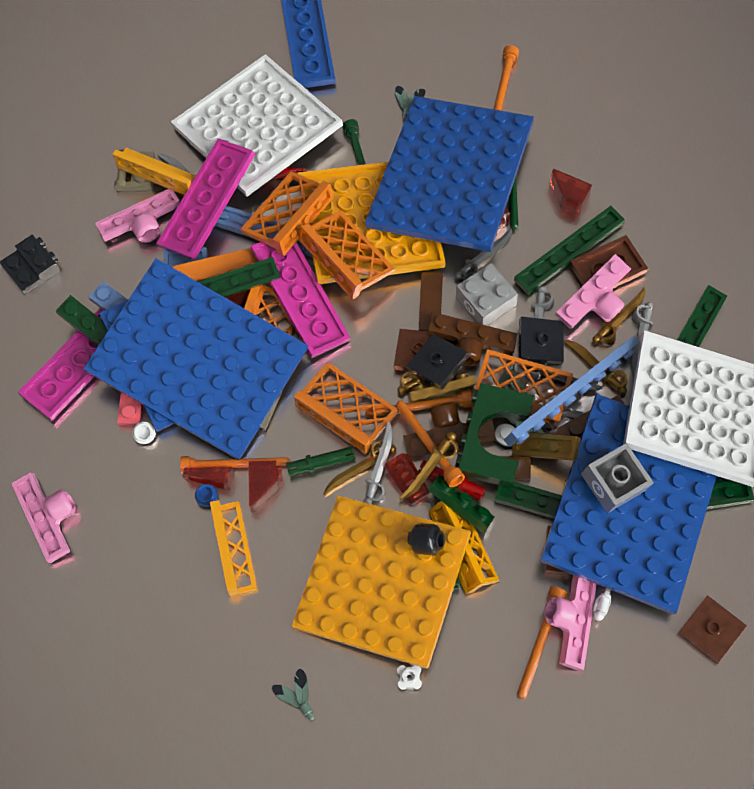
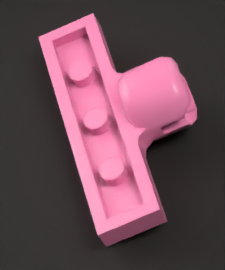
(139, 218)
(596, 295)
(45, 515)
(575, 621)

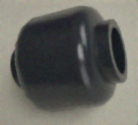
(426, 539)

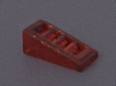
(216, 476)
(401, 482)

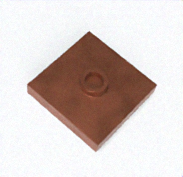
(408, 346)
(712, 629)

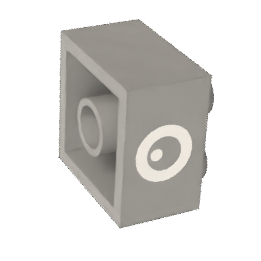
(486, 295)
(616, 478)

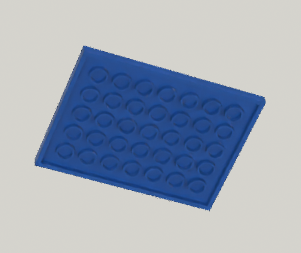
(451, 173)
(196, 358)
(644, 543)

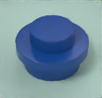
(205, 494)

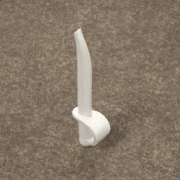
(602, 605)

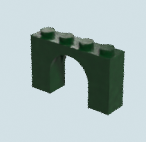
(490, 404)

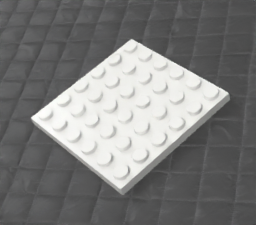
(263, 113)
(693, 408)

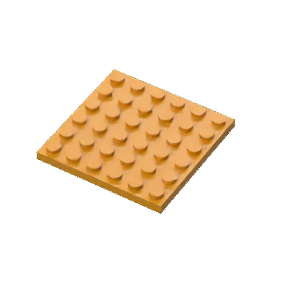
(354, 194)
(374, 588)

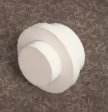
(502, 432)
(144, 433)

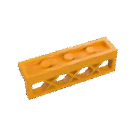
(153, 170)
(224, 548)
(470, 569)

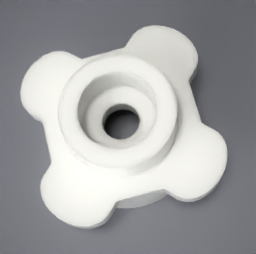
(404, 682)

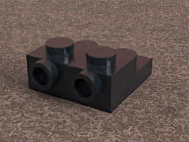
(30, 264)

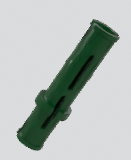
(320, 461)

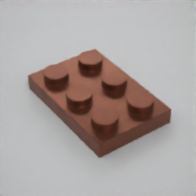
(590, 263)

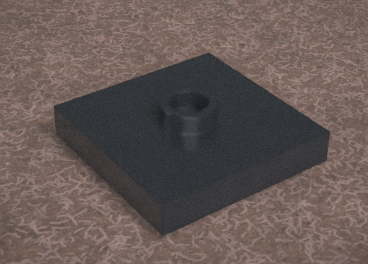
(541, 340)
(437, 361)

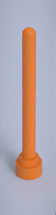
(509, 55)
(463, 399)
(188, 462)
(452, 475)
(538, 646)

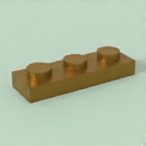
(461, 382)
(548, 447)

